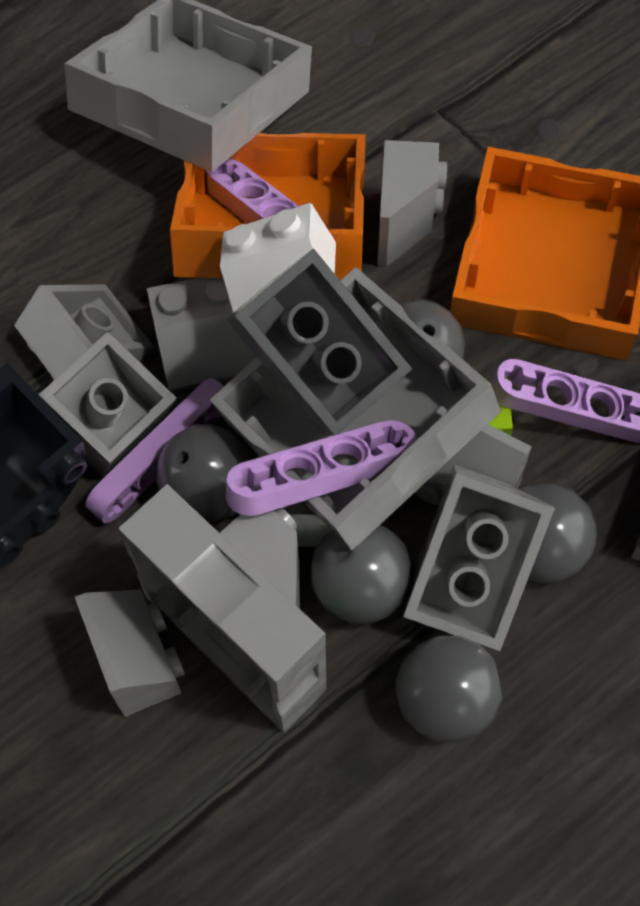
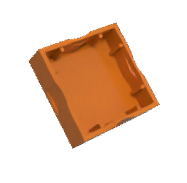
(303, 168)
(553, 255)

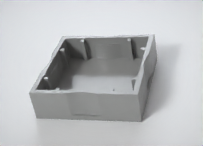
(189, 80)
(437, 399)
(227, 607)

